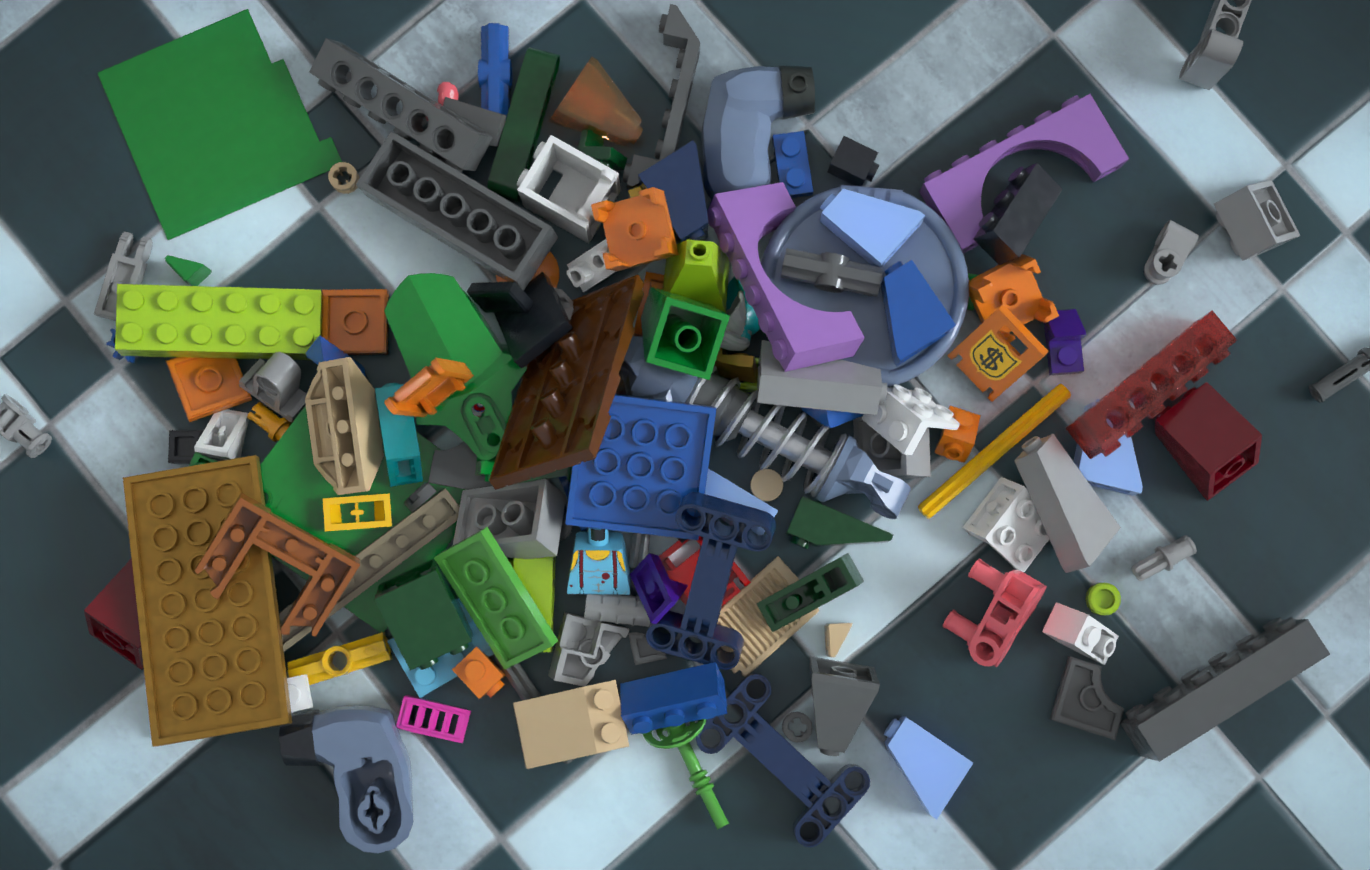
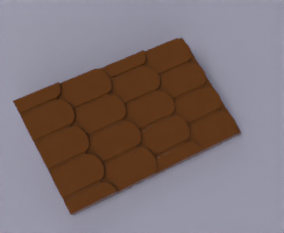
(570, 388)

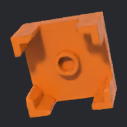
(636, 229)
(1016, 289)

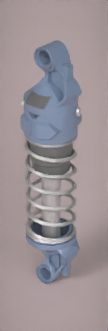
(839, 471)

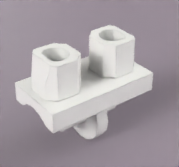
(589, 267)

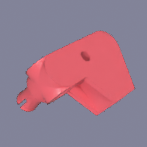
(1013, 603)

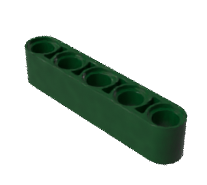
(523, 122)

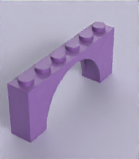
(1074, 131)
(796, 332)

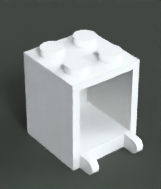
(582, 184)

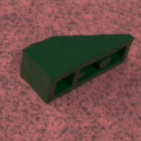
(824, 526)
(810, 592)

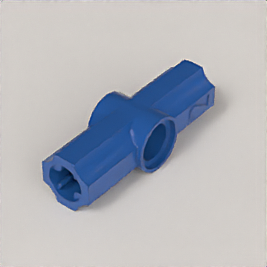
(495, 68)

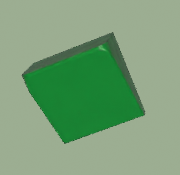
(189, 271)

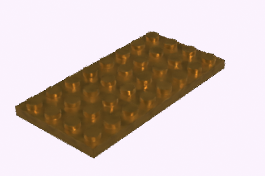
(205, 659)

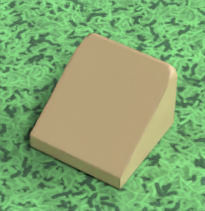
(835, 636)

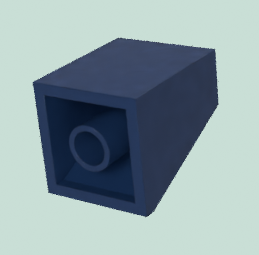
(683, 188)

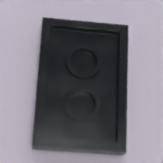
(536, 330)

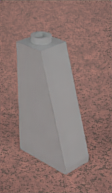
(824, 386)
(1066, 503)

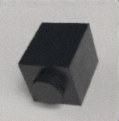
(853, 162)

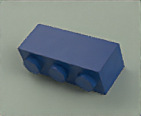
(673, 698)

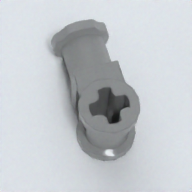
(18, 427)

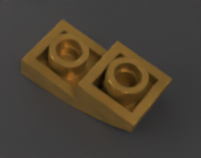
(737, 365)

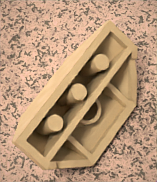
(344, 426)

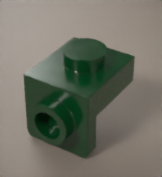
(592, 145)

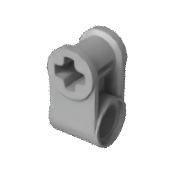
(1170, 249)

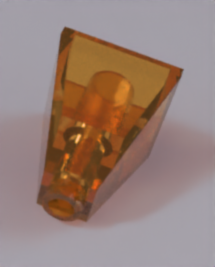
(599, 106)

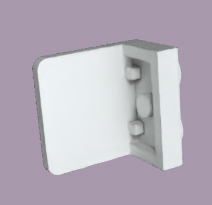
(907, 416)

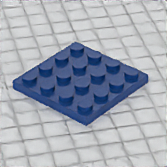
(644, 468)

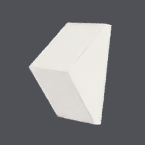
(224, 435)

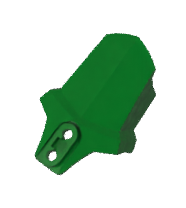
(439, 320)

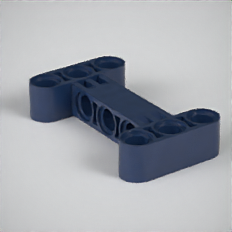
(711, 580)
(786, 763)

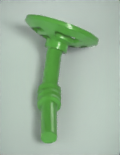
(679, 738)

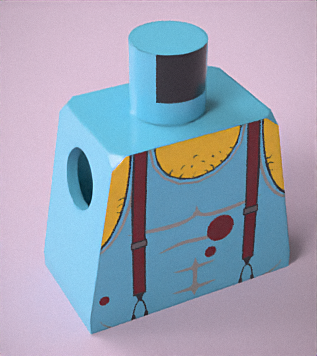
(599, 564)

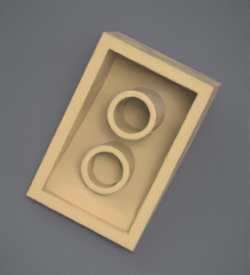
(570, 724)

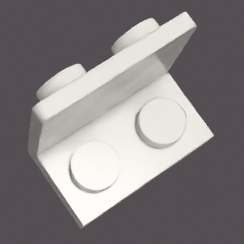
(1009, 524)

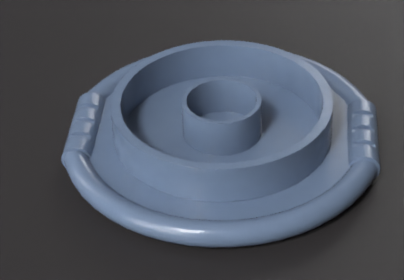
(930, 248)

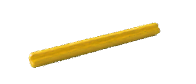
(994, 451)

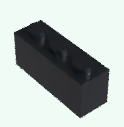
(1017, 213)

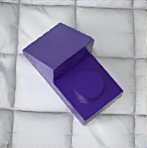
(1064, 343)
(655, 588)

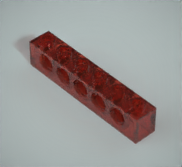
(1091, 428)

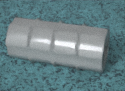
(616, 609)

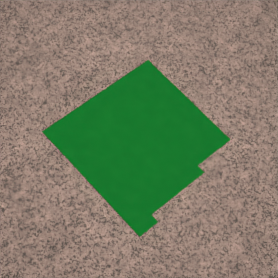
(214, 124)
(292, 470)

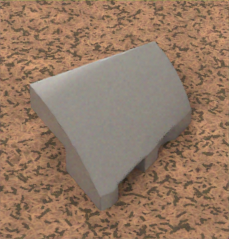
(582, 648)

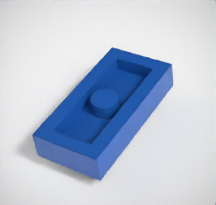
(793, 163)

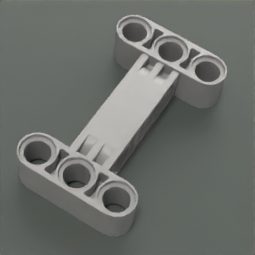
(1216, 51)

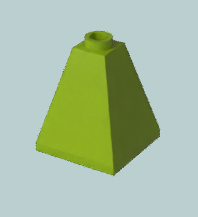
(698, 273)

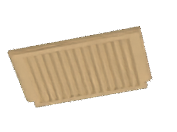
(745, 617)

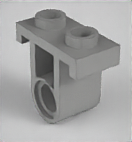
(276, 385)

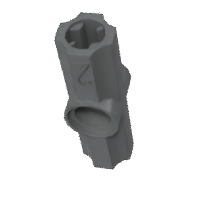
(831, 272)

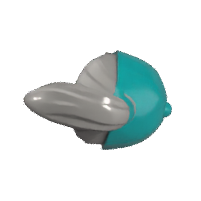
(742, 320)

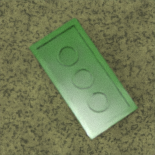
(496, 598)

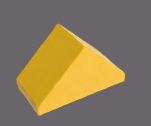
(332, 512)

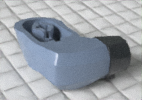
(368, 770)

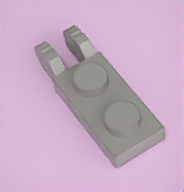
(122, 271)

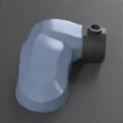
(740, 120)

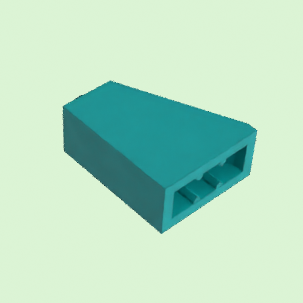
(399, 441)

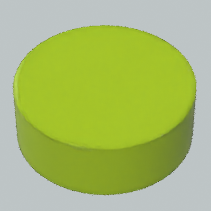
(1103, 599)

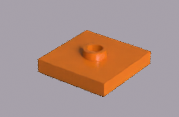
(356, 320)
(207, 385)

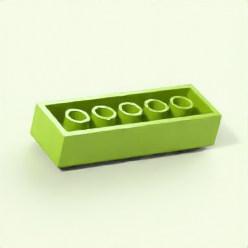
(216, 321)

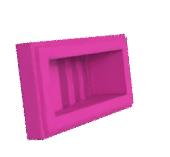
(405, 713)

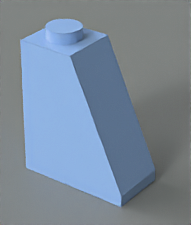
(869, 224)
(1114, 472)
(926, 763)

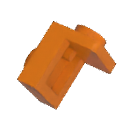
(959, 443)
(480, 674)

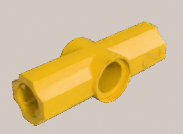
(359, 655)

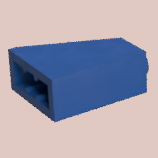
(912, 312)

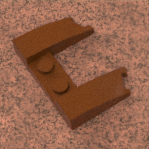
(255, 524)

